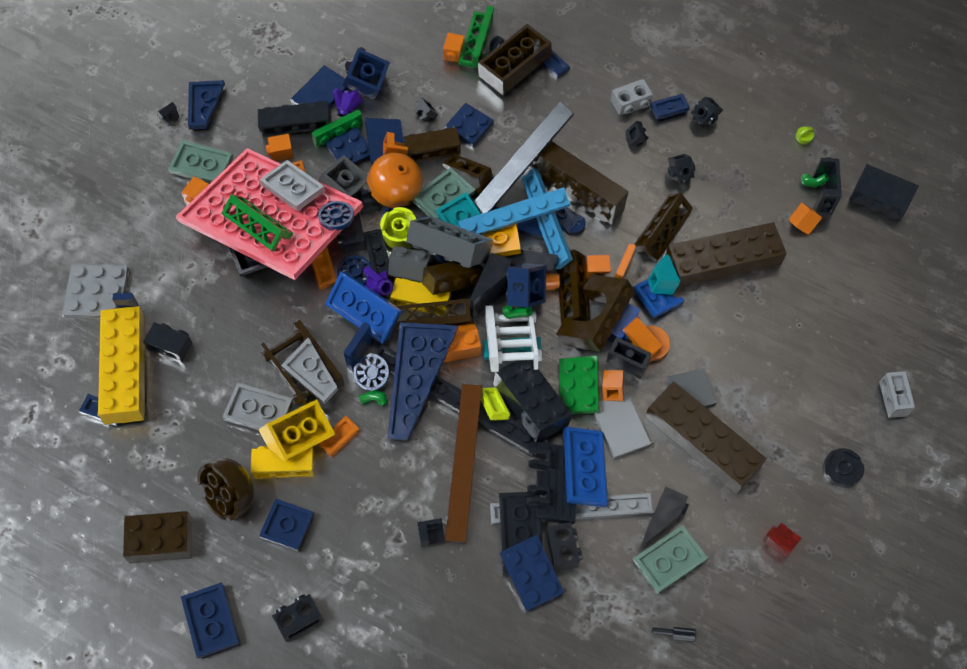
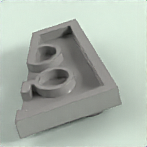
(310, 371)

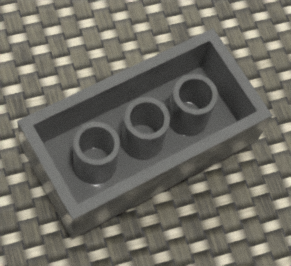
(449, 241)

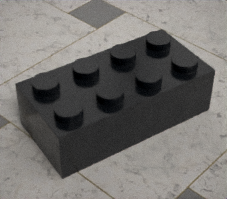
(532, 399)

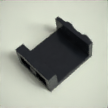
(831, 196)

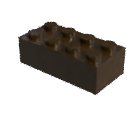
(514, 59)

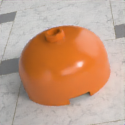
(395, 180)

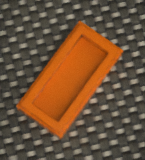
(641, 336)
(344, 431)

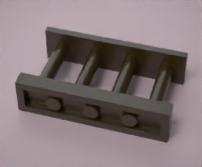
(300, 333)

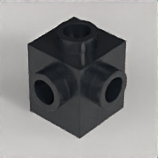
(706, 111)
(681, 168)

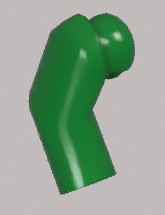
(814, 182)
(510, 312)
(375, 395)

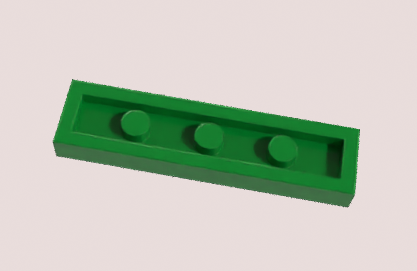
(480, 40)
(260, 217)

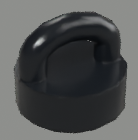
(495, 42)

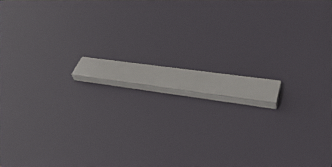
(617, 507)

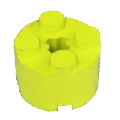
(395, 227)

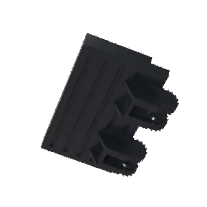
(550, 484)

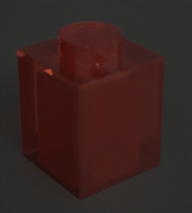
(782, 540)

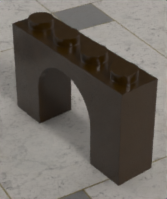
(595, 332)

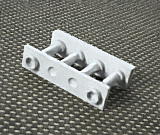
(496, 344)

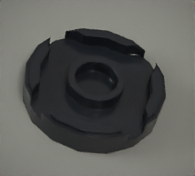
(843, 467)

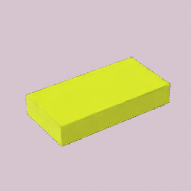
(494, 404)

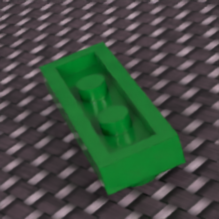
(337, 128)

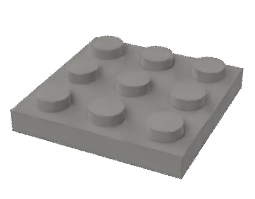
(92, 289)

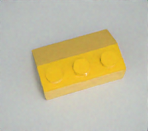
(297, 431)

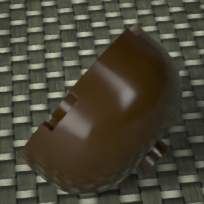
(230, 481)

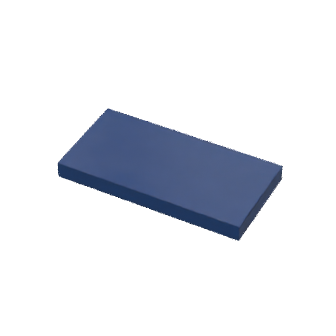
(362, 305)
(585, 467)

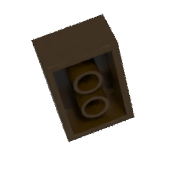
(157, 537)

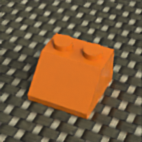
(465, 343)

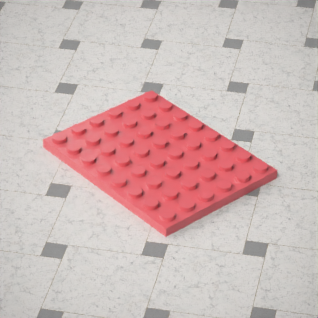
(243, 179)

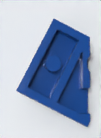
(656, 303)

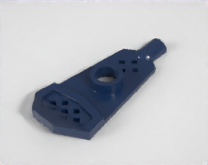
(572, 222)

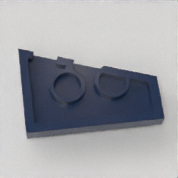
(202, 102)

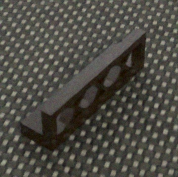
(662, 221)
(578, 277)
(436, 320)

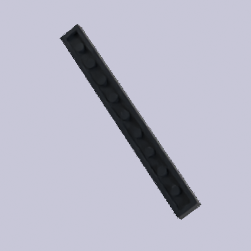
(451, 395)

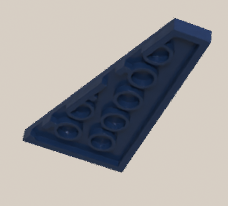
(418, 362)

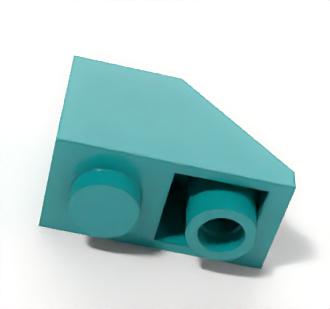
(664, 277)

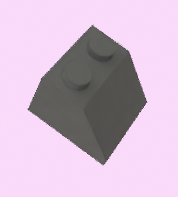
(344, 176)
(408, 263)

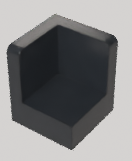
(431, 532)

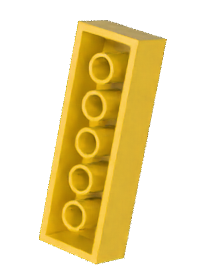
(121, 365)

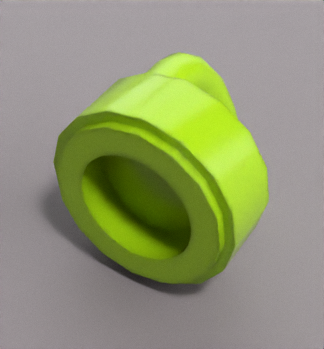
(805, 135)

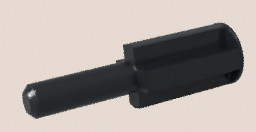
(677, 633)

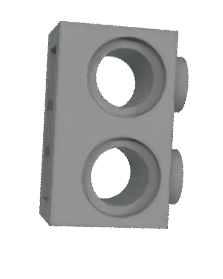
(635, 95)
(897, 394)

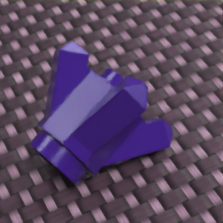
(347, 101)
(378, 282)

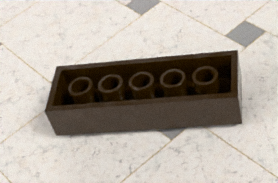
(581, 182)
(727, 254)
(705, 437)

